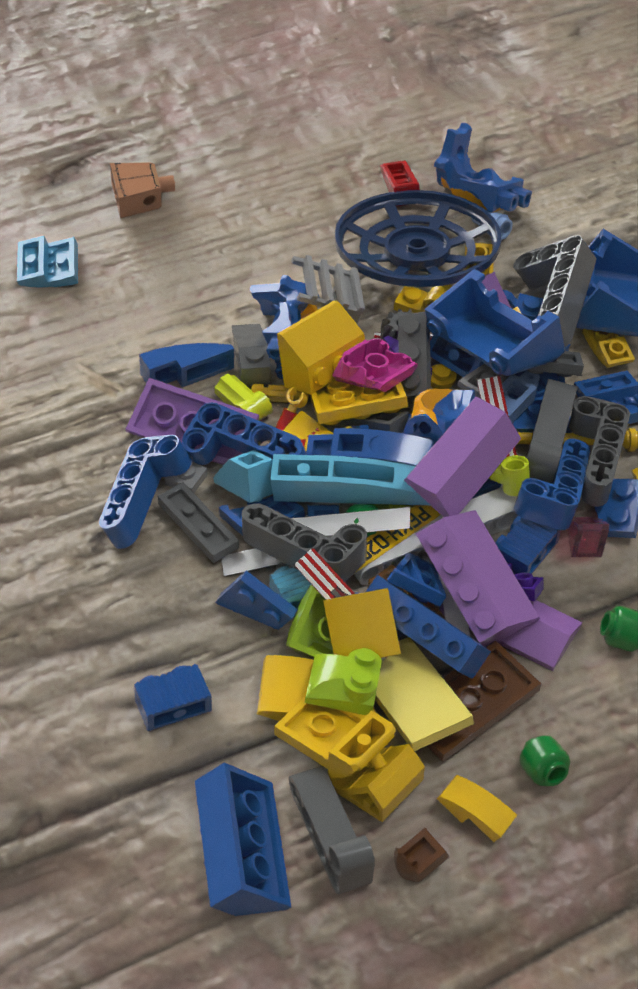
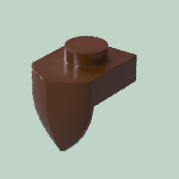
(419, 856)

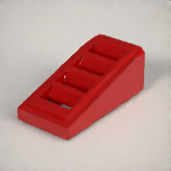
(399, 177)

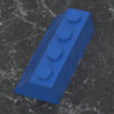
(241, 842)

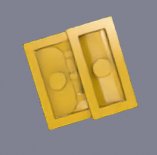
(362, 622)
(282, 684)

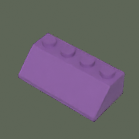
(477, 577)

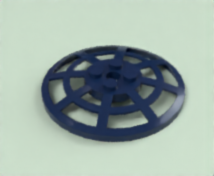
(417, 245)

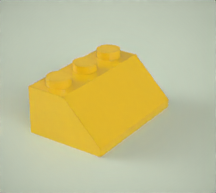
(315, 346)

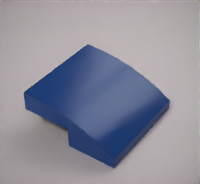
(616, 388)

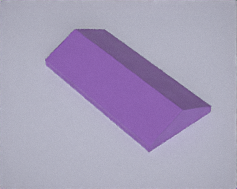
(170, 411)
(464, 457)
(543, 639)

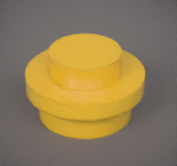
(442, 377)

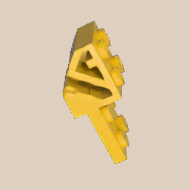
(355, 755)

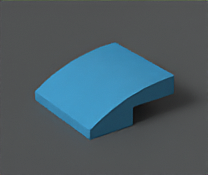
(47, 263)

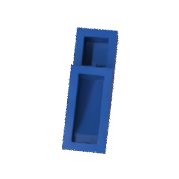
(186, 362)

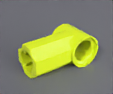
(237, 394)
(511, 474)

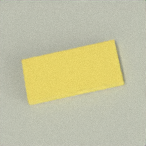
(419, 698)

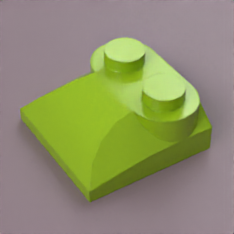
(309, 628)
(345, 681)

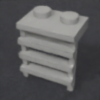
(346, 288)

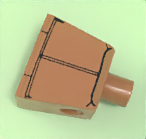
(138, 187)

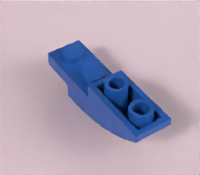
(371, 445)

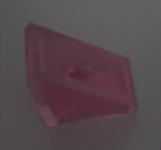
(587, 536)

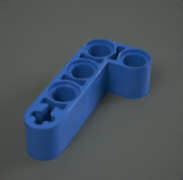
(224, 432)
(136, 484)
(556, 502)

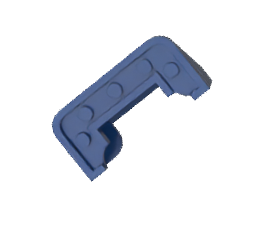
(613, 288)
(493, 331)

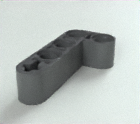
(607, 425)
(550, 430)
(291, 540)
(344, 856)

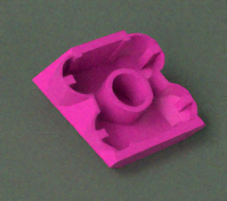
(373, 366)

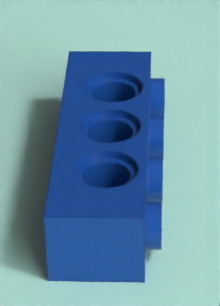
(433, 631)

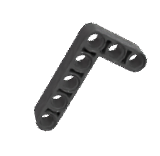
(567, 272)

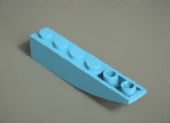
(341, 480)

